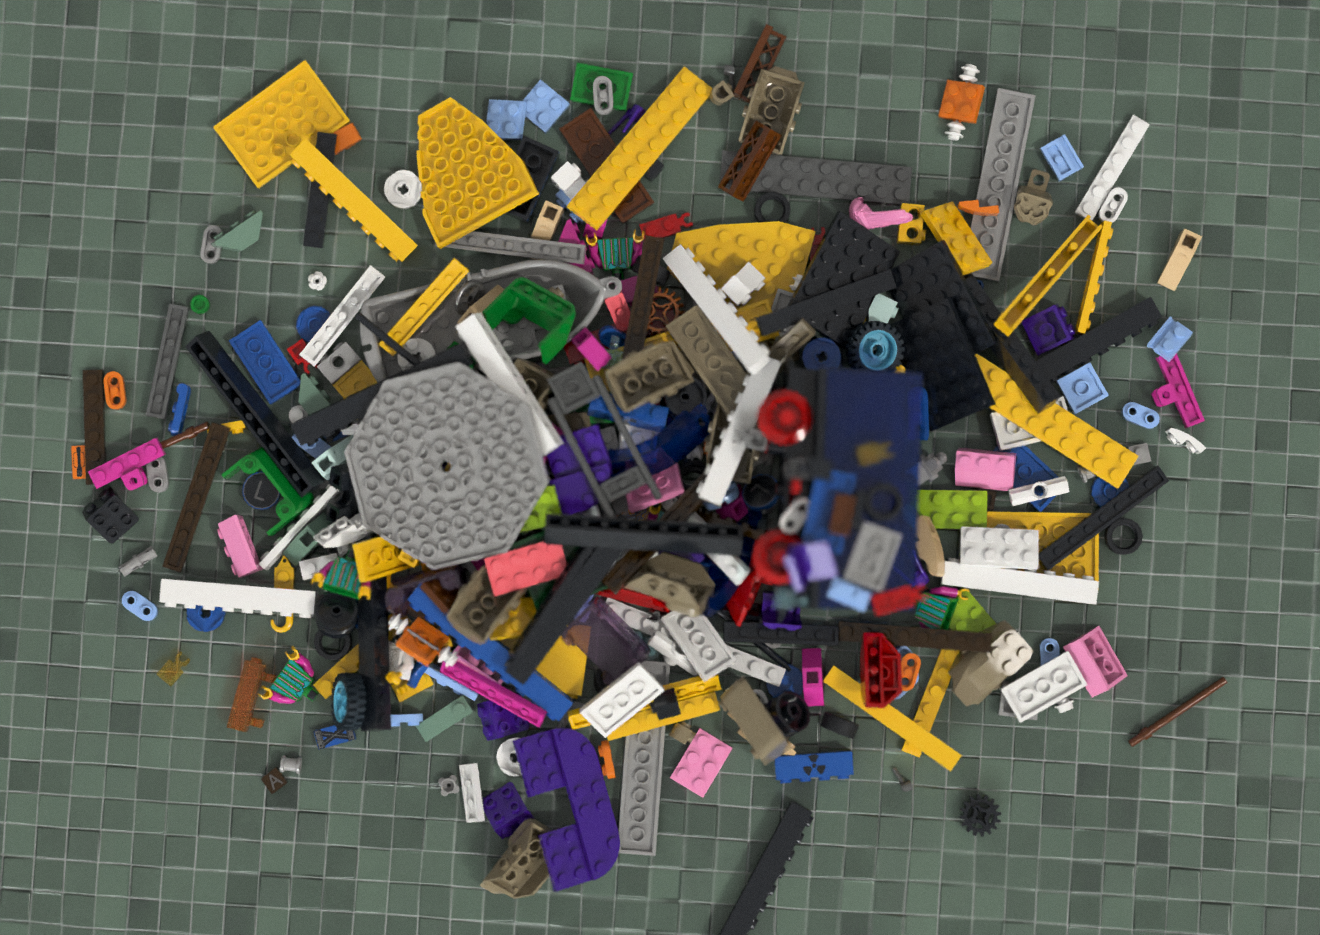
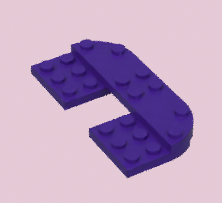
(570, 481)
(591, 844)

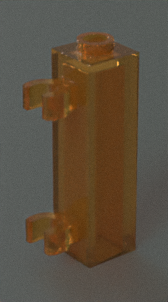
(247, 694)

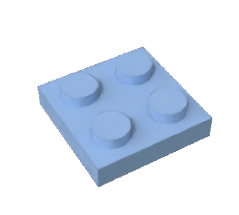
(544, 106)
(507, 118)
(1082, 388)

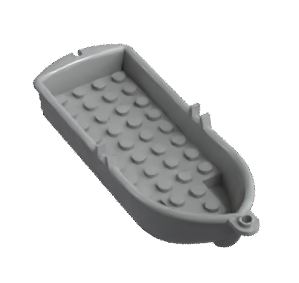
(517, 339)

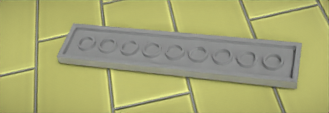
(1001, 175)
(642, 781)

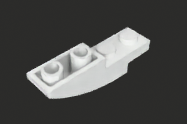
(342, 532)

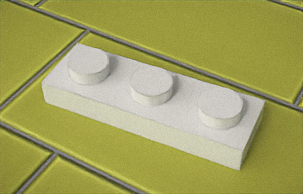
(471, 792)

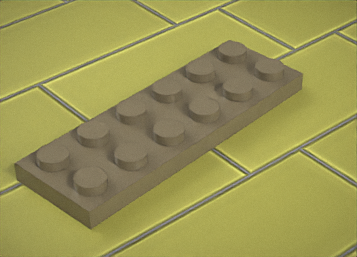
(709, 356)

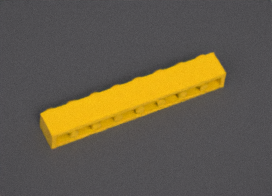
(353, 200)

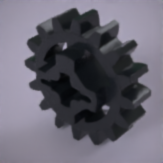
(972, 818)

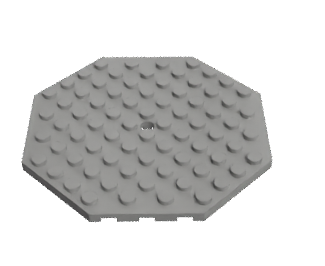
(493, 473)

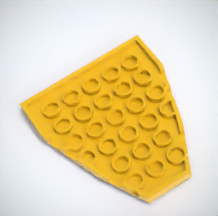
(466, 172)
(771, 247)

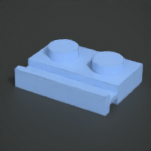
(1061, 157)
(1169, 339)

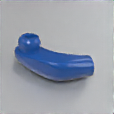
(416, 674)

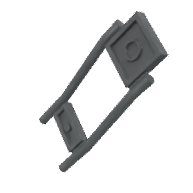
(574, 389)

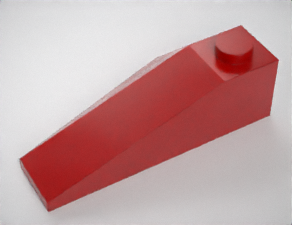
(744, 596)

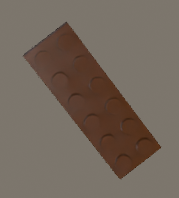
(592, 147)

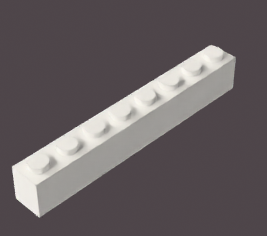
(717, 310)
(501, 371)
(744, 417)
(1022, 582)
(238, 596)

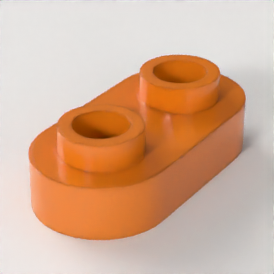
(113, 391)
(910, 672)
(608, 767)

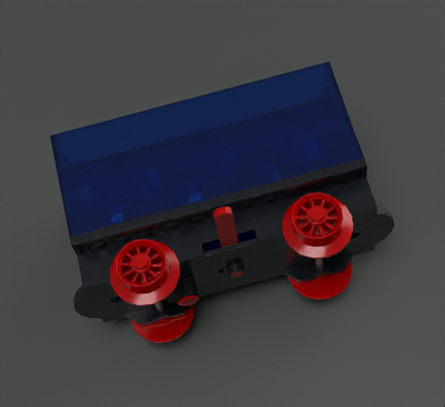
(827, 417)

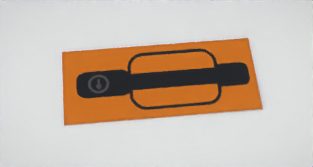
(78, 462)

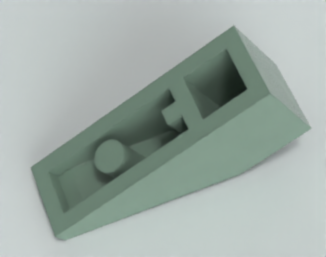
(445, 718)

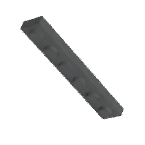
(167, 361)

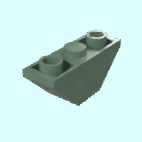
(241, 234)
(310, 395)
(304, 542)

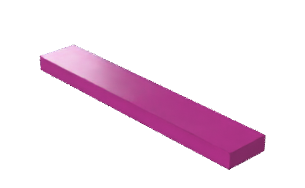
(495, 692)

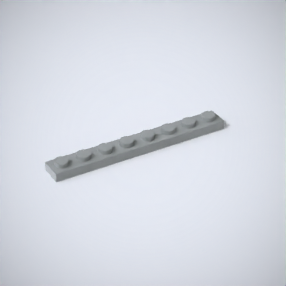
(521, 247)

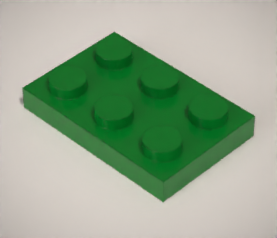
(583, 85)

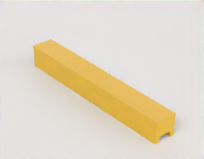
(1047, 276)
(895, 720)

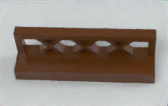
(755, 58)
(752, 162)

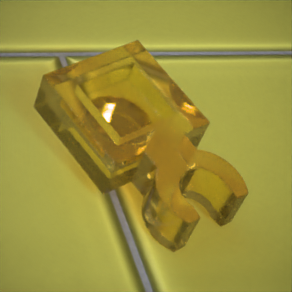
(871, 453)
(171, 671)

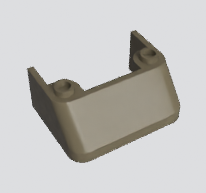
(754, 721)

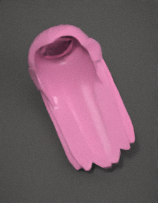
(867, 218)

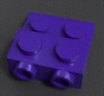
(1048, 329)

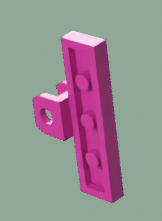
(1177, 391)
(128, 466)

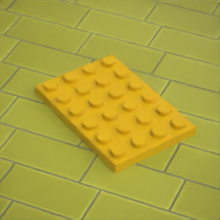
(278, 120)
(1052, 526)

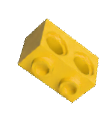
(916, 225)

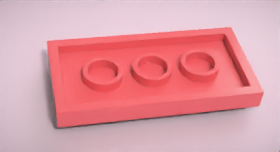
(525, 567)

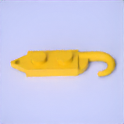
(284, 579)

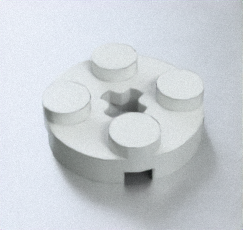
(396, 181)
(414, 346)
(505, 760)

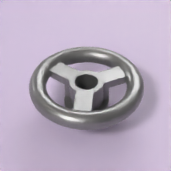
(467, 296)

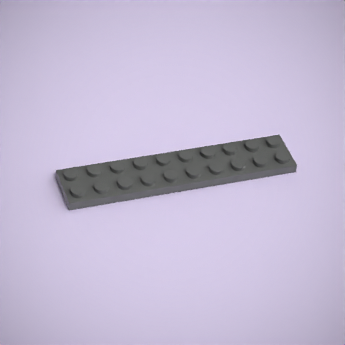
(829, 179)

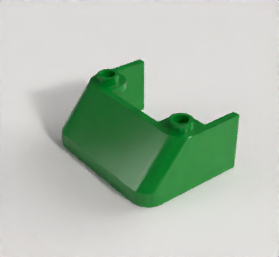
(539, 306)
(292, 504)

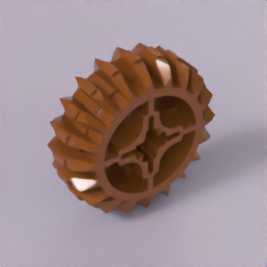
(672, 302)

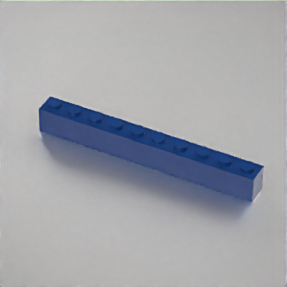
(495, 654)

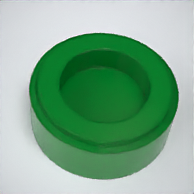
(200, 304)

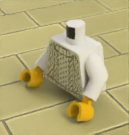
(399, 663)

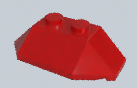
(636, 598)
(879, 671)

